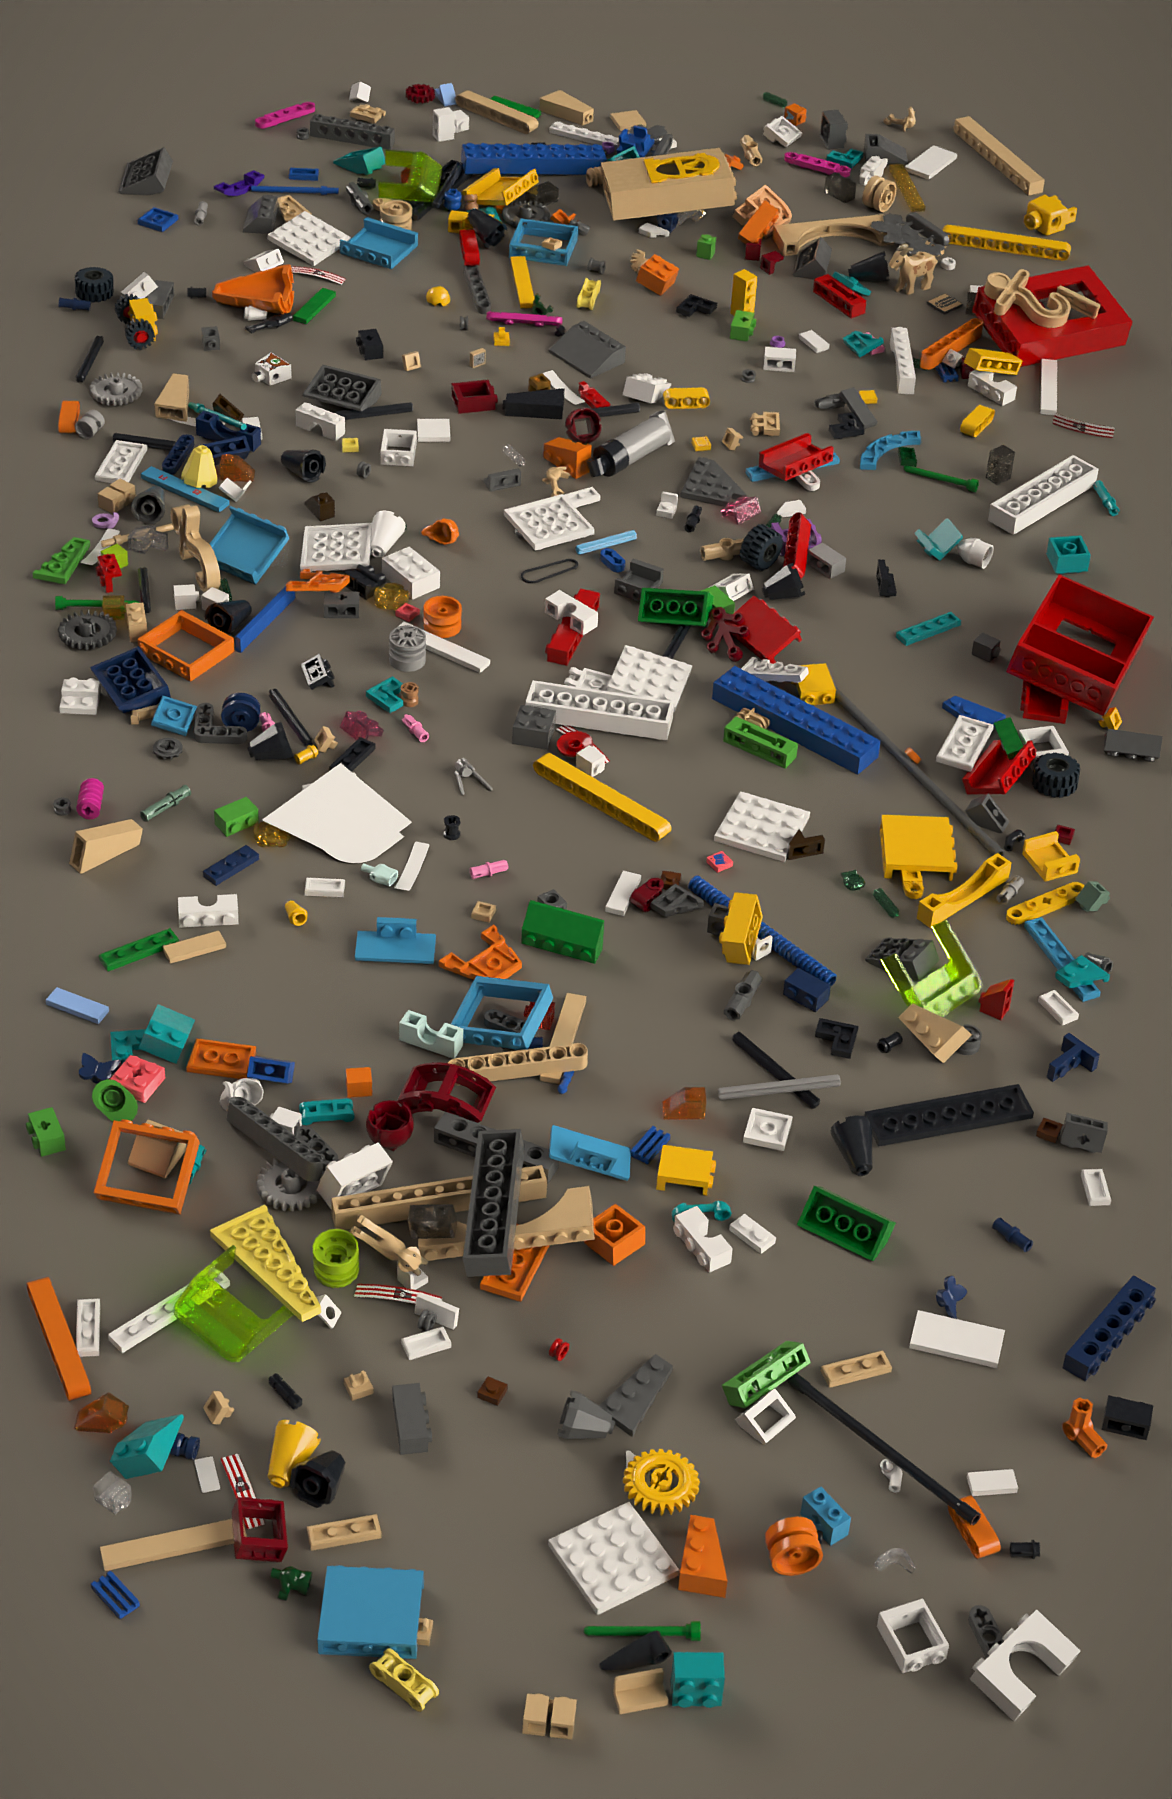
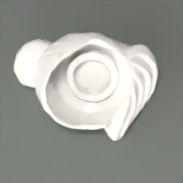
(246, 1088)

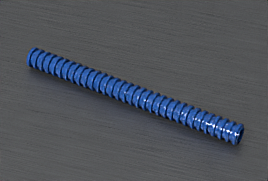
(779, 943)

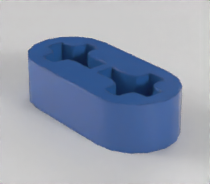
(612, 560)

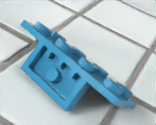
(395, 942)
(589, 1153)

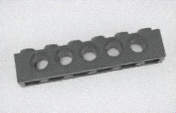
(345, 134)
(463, 1135)

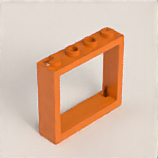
(182, 620)
(140, 1199)

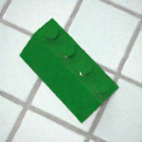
(675, 606)
(563, 932)
(845, 1223)

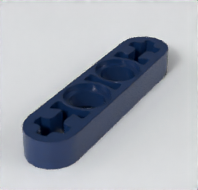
(175, 457)

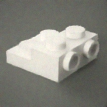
(782, 131)
(80, 696)

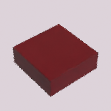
(1065, 834)

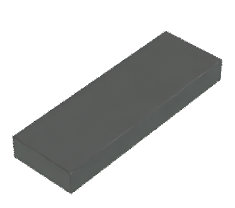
(858, 407)

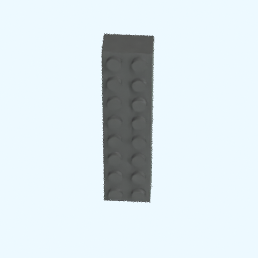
(494, 1203)

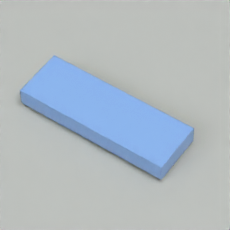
(77, 1005)

